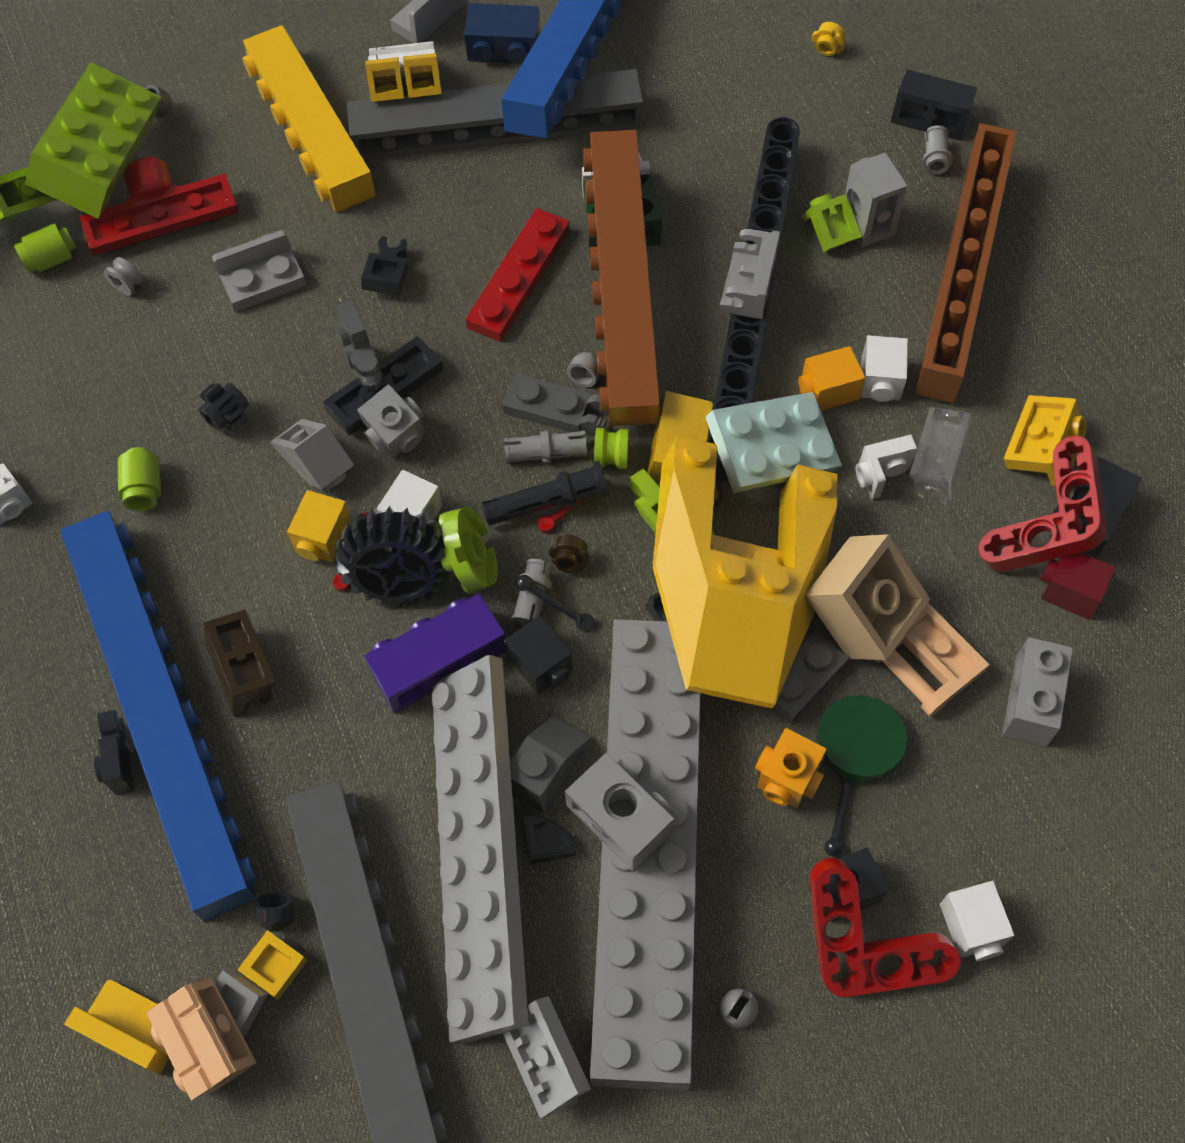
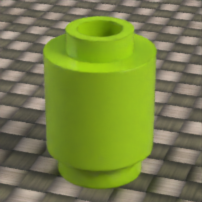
(45, 248)
(139, 479)

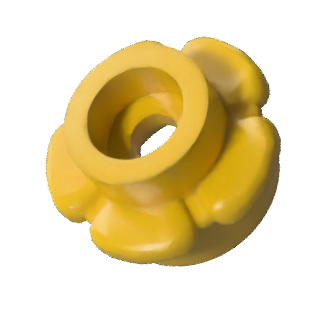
(829, 38)

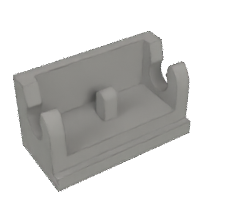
(750, 274)

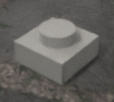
(241, 997)

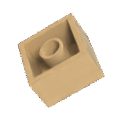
(868, 597)

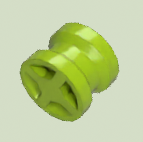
(611, 447)

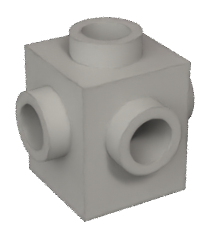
(392, 422)

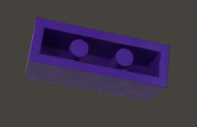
(434, 649)

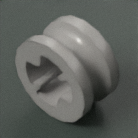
(123, 276)

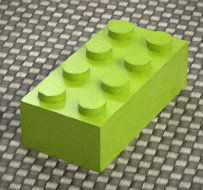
(92, 140)

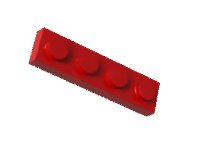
(518, 275)

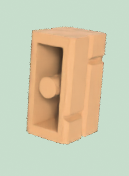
(200, 1038)

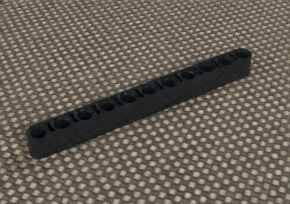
(766, 214)

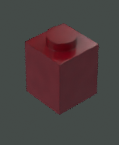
(1076, 583)

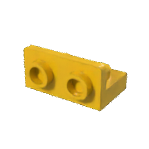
(1039, 430)

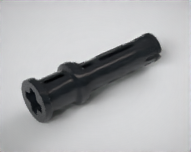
(564, 490)

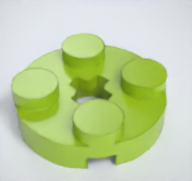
(466, 549)

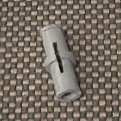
(545, 447)

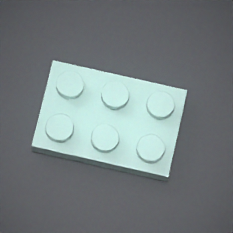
(771, 437)

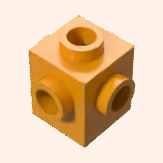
(790, 769)

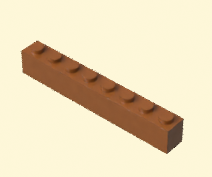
(966, 264)
(623, 281)

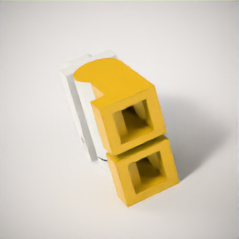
(402, 65)

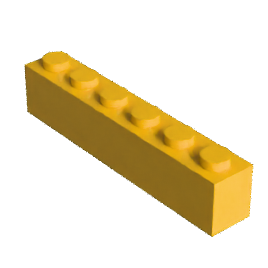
(308, 119)

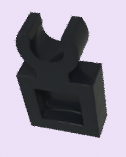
(386, 270)
(114, 762)

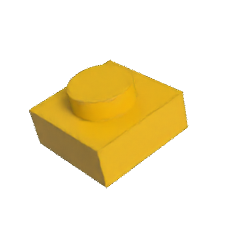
(272, 965)

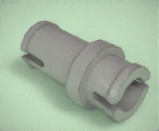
(528, 604)

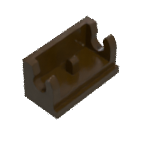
(238, 660)

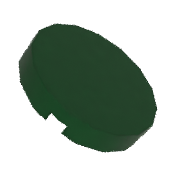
(862, 738)

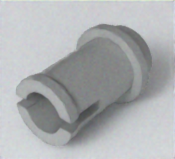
(937, 157)

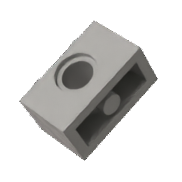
(875, 197)
(630, 836)

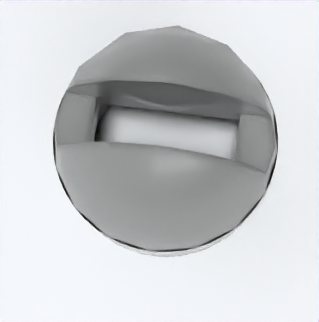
(578, 375)
(748, 1013)

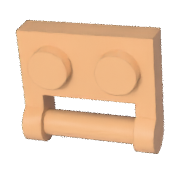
(943, 654)

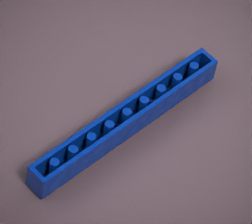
(160, 718)

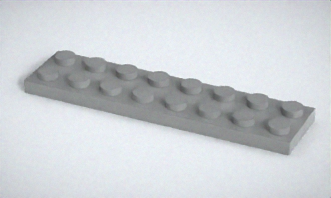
(478, 854)

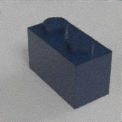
(501, 32)

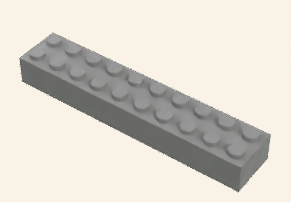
(648, 912)

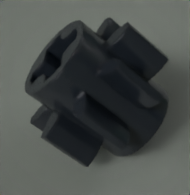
(223, 406)

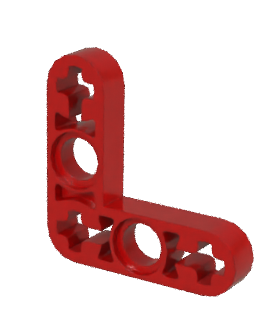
(1062, 524)
(864, 957)

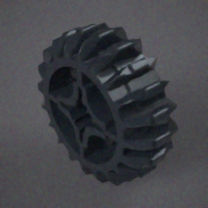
(392, 556)

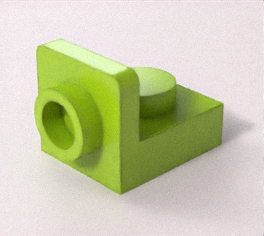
(833, 221)

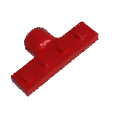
(157, 207)

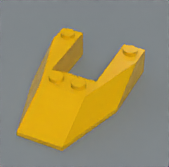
(732, 603)

